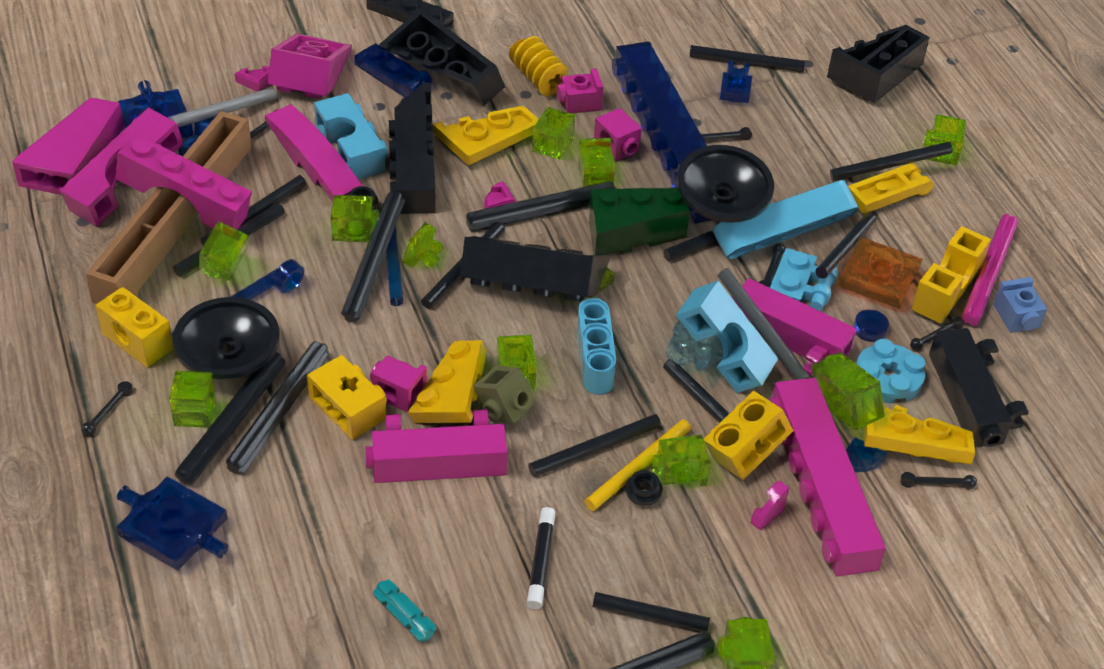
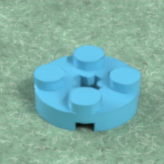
(907, 366)

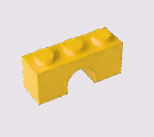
(947, 282)

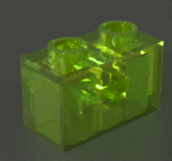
(849, 390)

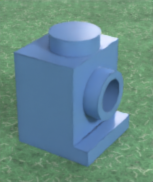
(1019, 305)

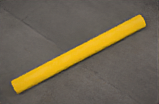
(639, 463)

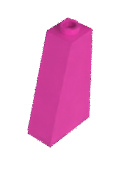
(68, 146)

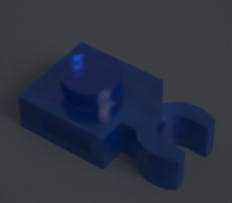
(736, 83)

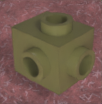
(505, 394)

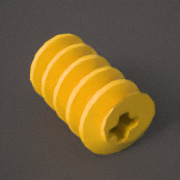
(538, 64)

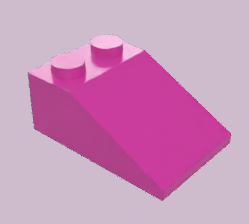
(307, 64)

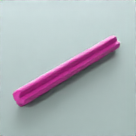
(990, 269)

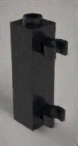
(971, 388)

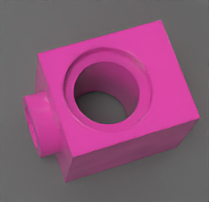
(622, 130)

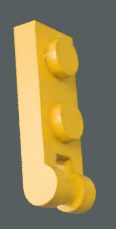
(890, 187)

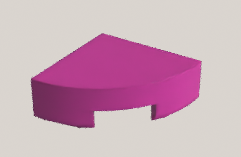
(253, 79)
(498, 196)
(775, 505)

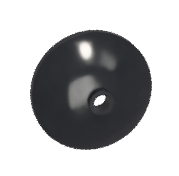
(725, 183)
(226, 337)

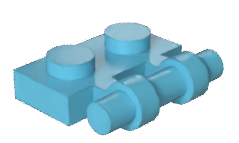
(794, 275)

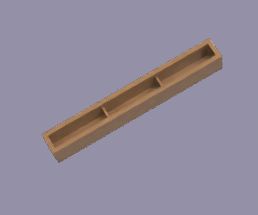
(166, 213)

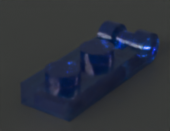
(391, 70)

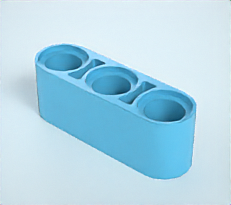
(596, 346)

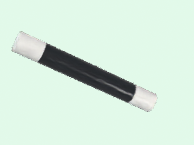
(541, 558)

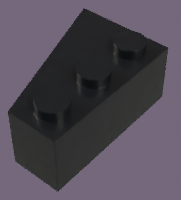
(879, 64)

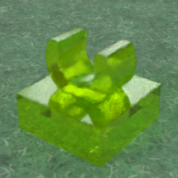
(422, 247)

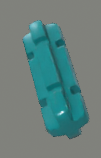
(404, 610)

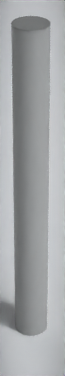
(225, 106)

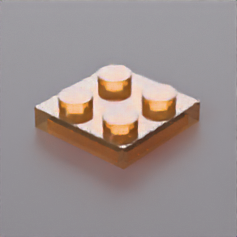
(879, 272)

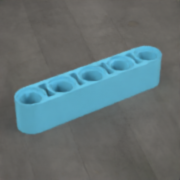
(787, 219)

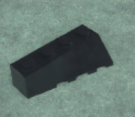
(437, 48)
(413, 152)
(532, 267)

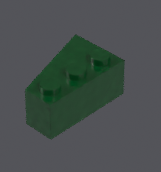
(636, 217)

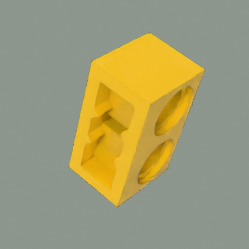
(748, 435)

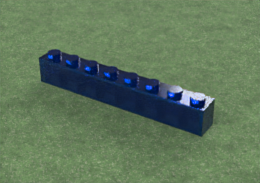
(658, 107)

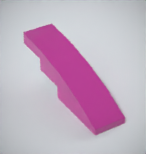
(312, 151)

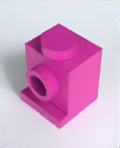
(581, 92)
(399, 381)

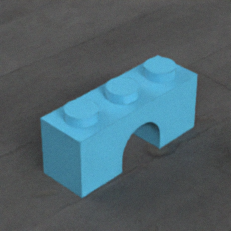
(358, 144)
(745, 353)

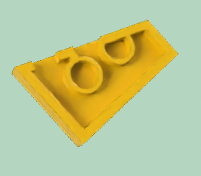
(485, 136)
(450, 388)
(920, 438)

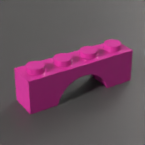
(149, 165)
(92, 189)

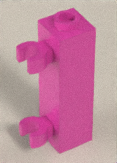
(801, 326)
(437, 452)

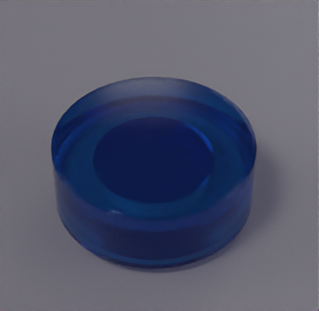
(288, 276)
(871, 325)

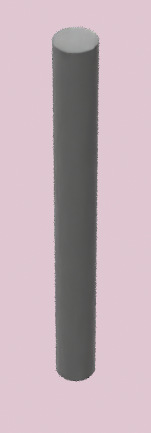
(762, 325)

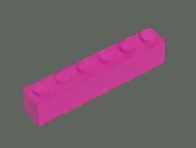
(828, 480)

